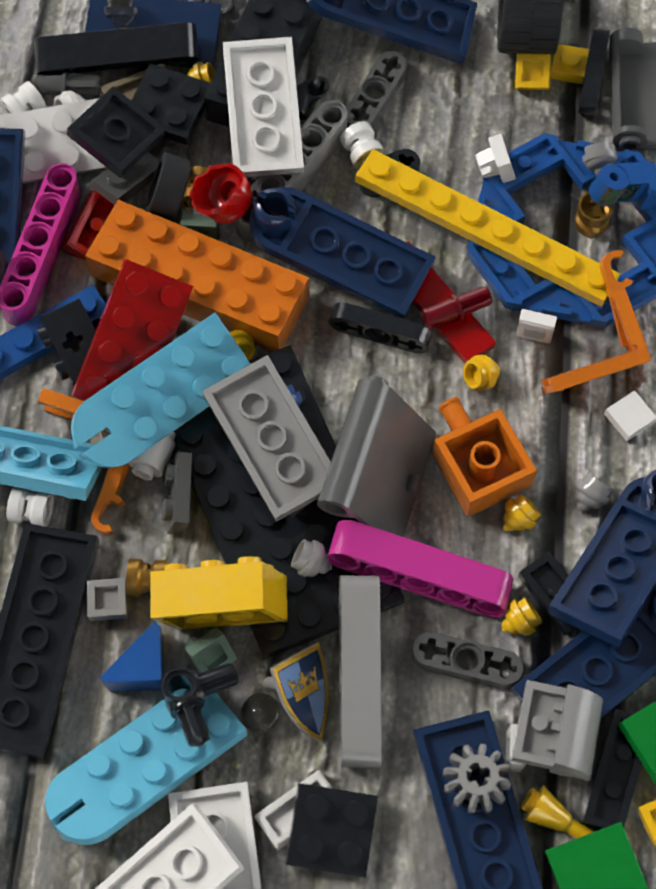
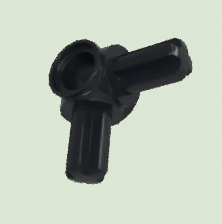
(188, 707)

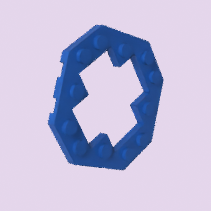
(512, 282)

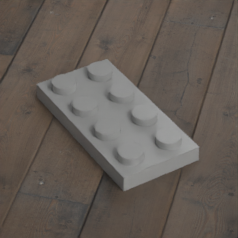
(270, 436)

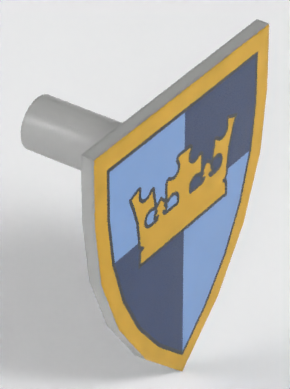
(302, 689)

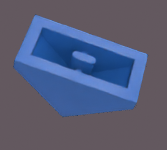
(140, 665)

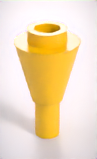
(547, 811)

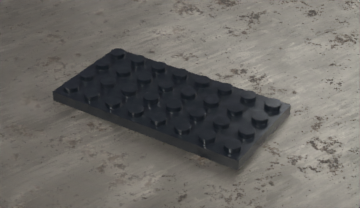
(247, 527)

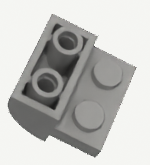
(558, 729)

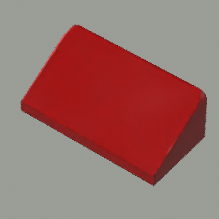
(86, 224)

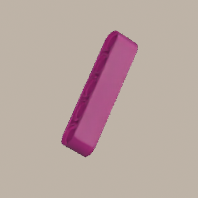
(39, 258)
(420, 568)

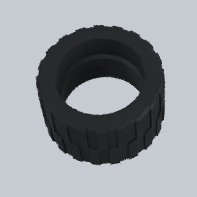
(529, 26)

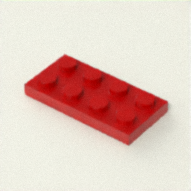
(134, 325)

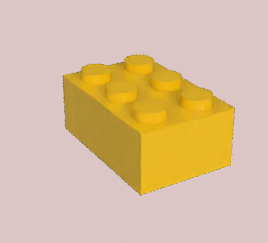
(218, 594)

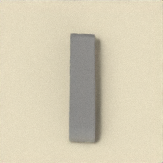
(313, 132)
(359, 672)

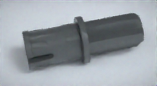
(58, 83)

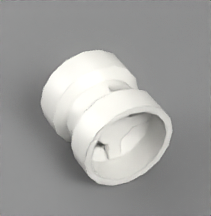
(25, 99)
(360, 142)
(29, 507)

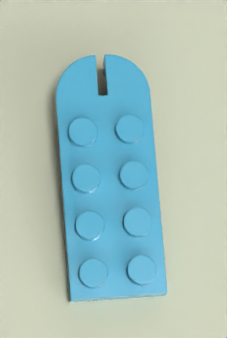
(156, 394)
(45, 464)
(135, 771)

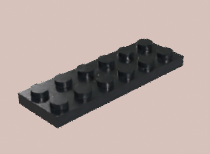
(39, 632)

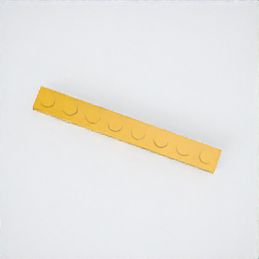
(484, 226)

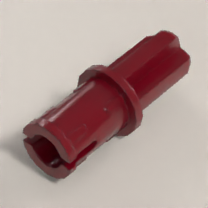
(456, 307)

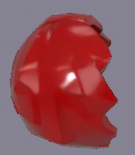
(222, 193)

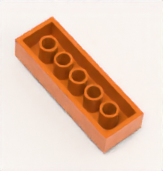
(226, 280)

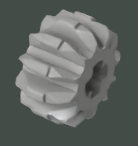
(470, 790)

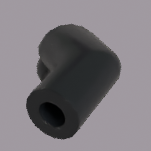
(309, 92)

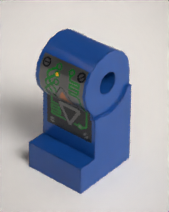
(625, 184)

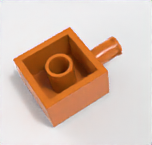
(481, 458)

